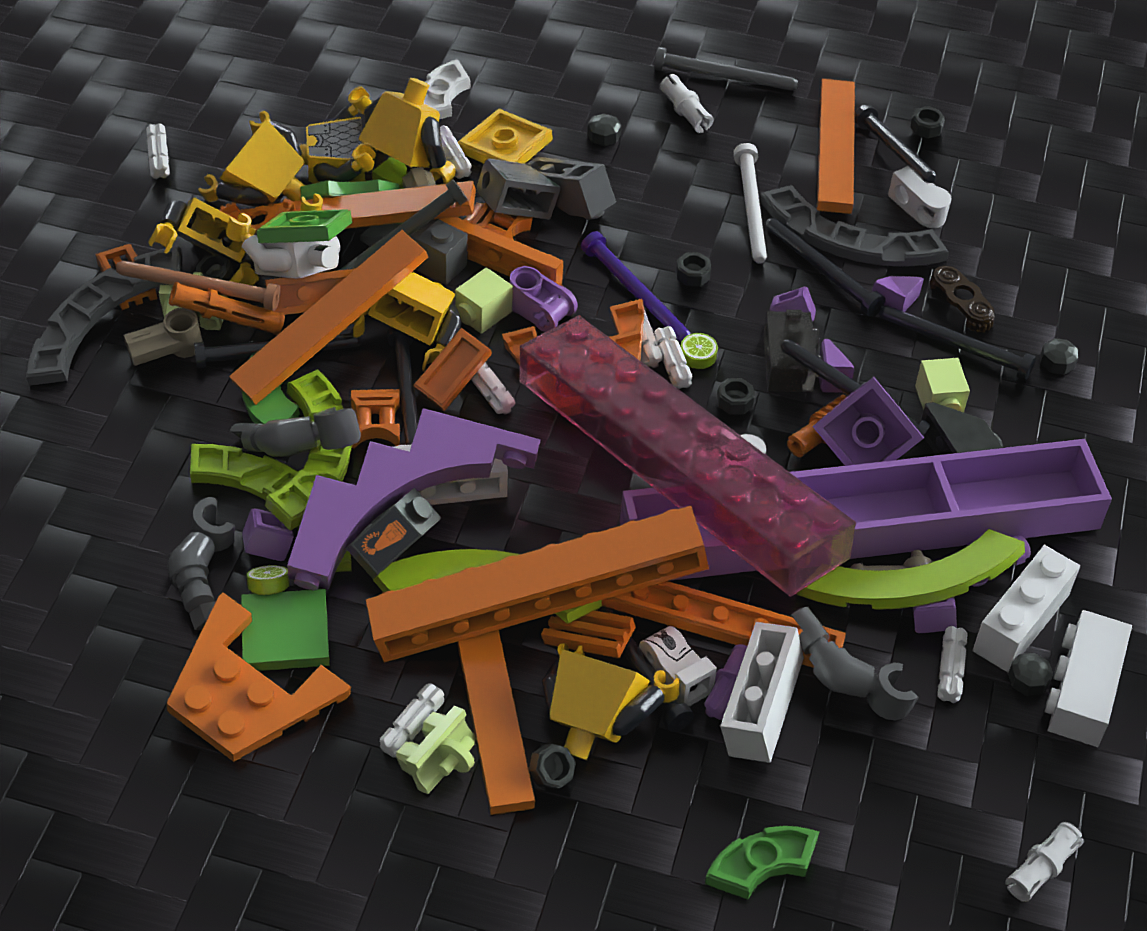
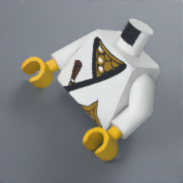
(286, 258)

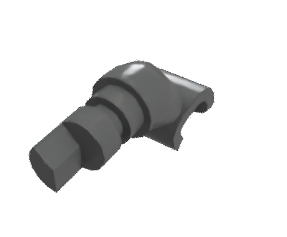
(299, 434)
(191, 557)
(849, 675)

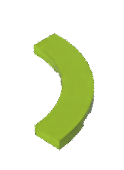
(312, 395)
(244, 471)
(444, 563)
(920, 584)

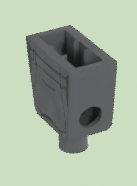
(505, 186)

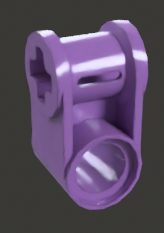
(537, 298)

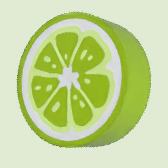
(699, 350)
(268, 579)

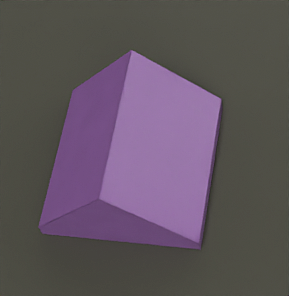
(868, 427)

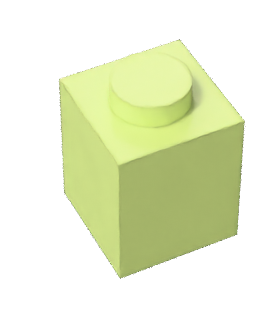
(484, 300)
(942, 383)

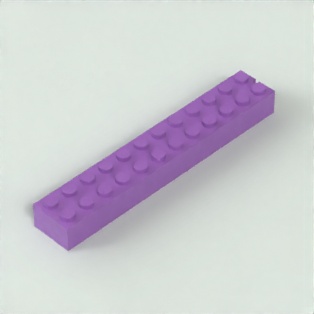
(937, 500)

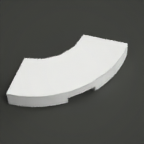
(444, 85)

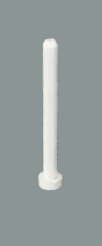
(746, 156)

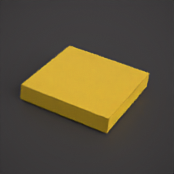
(505, 138)

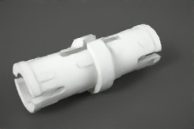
(686, 103)
(1044, 861)

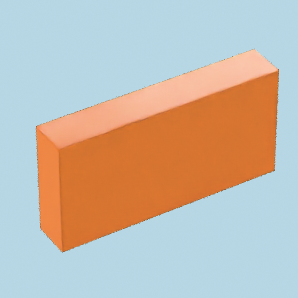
(452, 369)

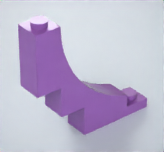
(441, 452)

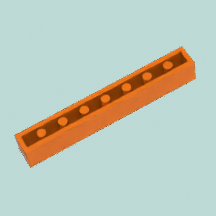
(536, 583)

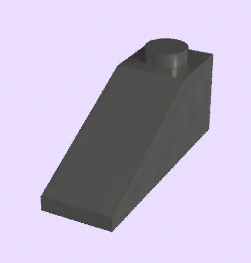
(583, 186)
(442, 242)

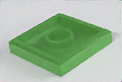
(304, 226)
(286, 630)

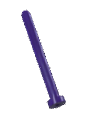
(594, 245)

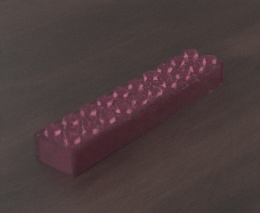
(688, 455)

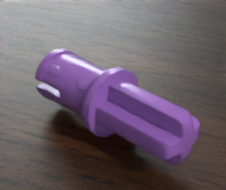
(724, 683)

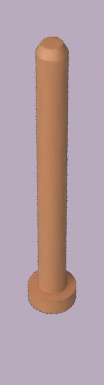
(269, 296)

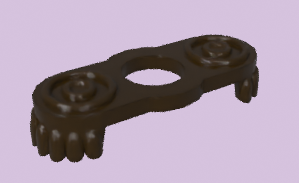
(978, 310)

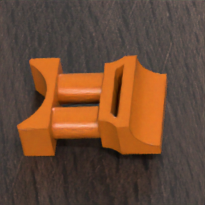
(485, 217)
(381, 402)

